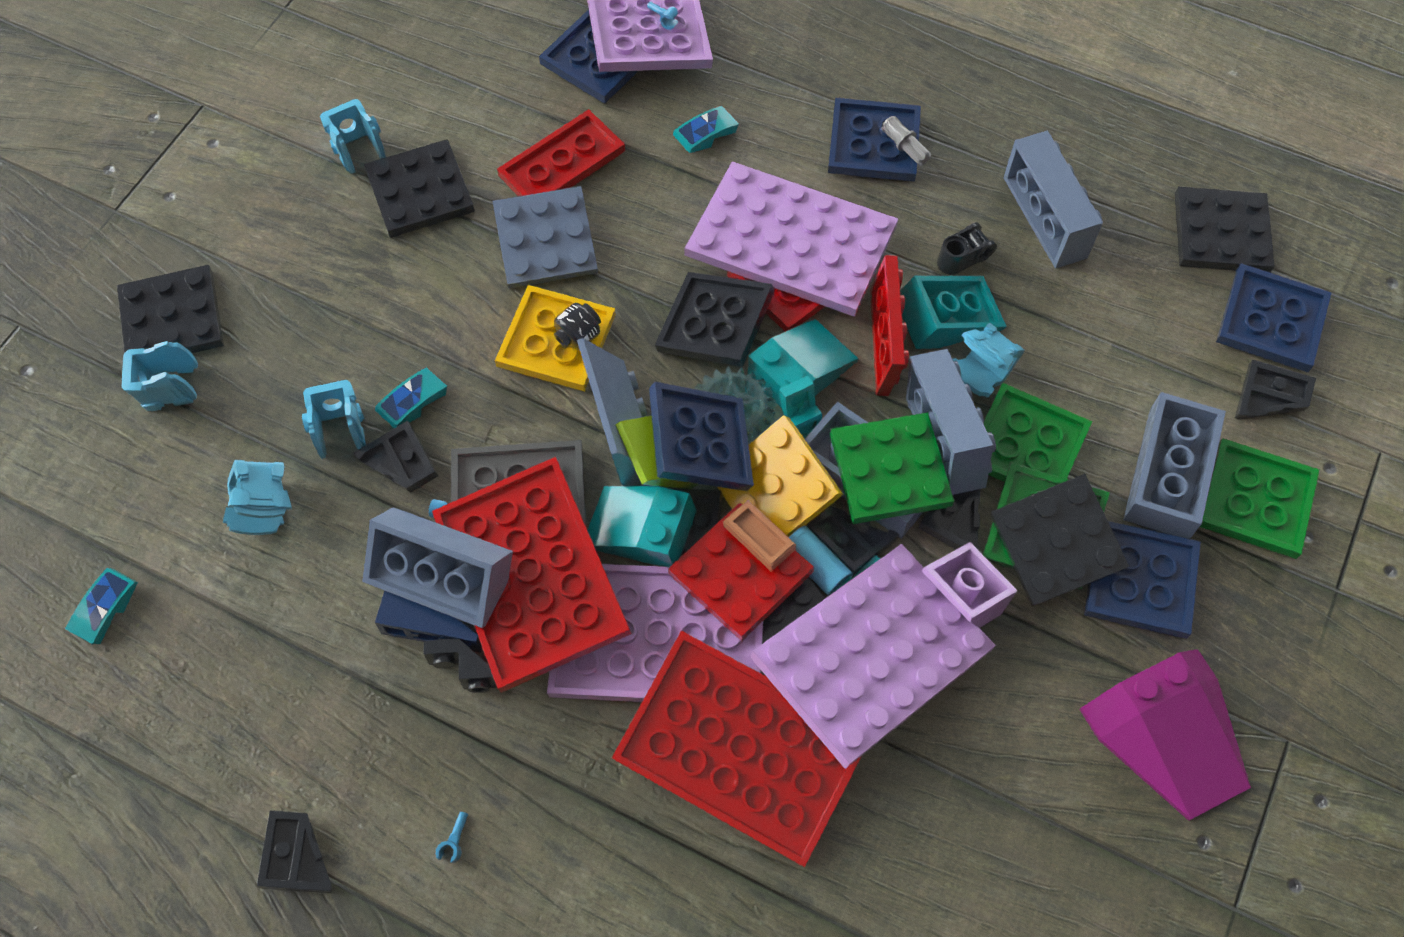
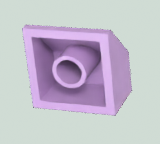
(971, 584)

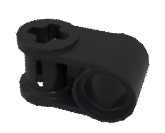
(964, 249)

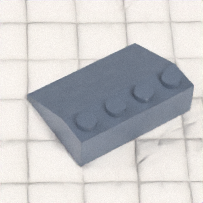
(615, 402)

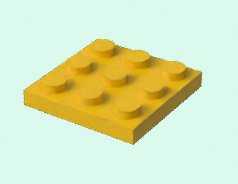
(531, 343)
(787, 479)

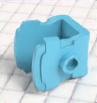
(361, 126)
(989, 360)
(155, 383)
(319, 411)
(256, 498)

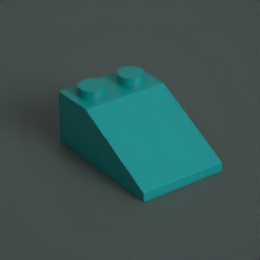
(946, 307)
(799, 353)
(642, 523)

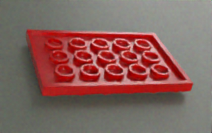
(556, 588)
(734, 749)

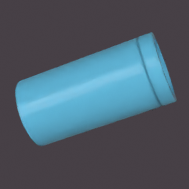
(828, 568)

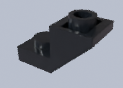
(473, 671)

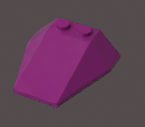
(1173, 733)

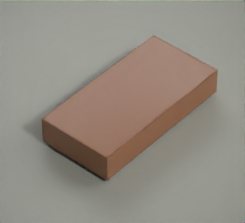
(759, 535)

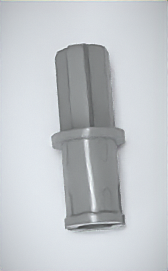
(906, 140)

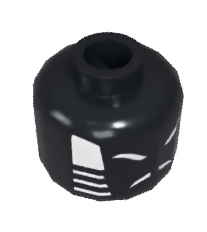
(576, 323)

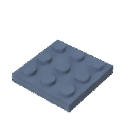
(545, 237)

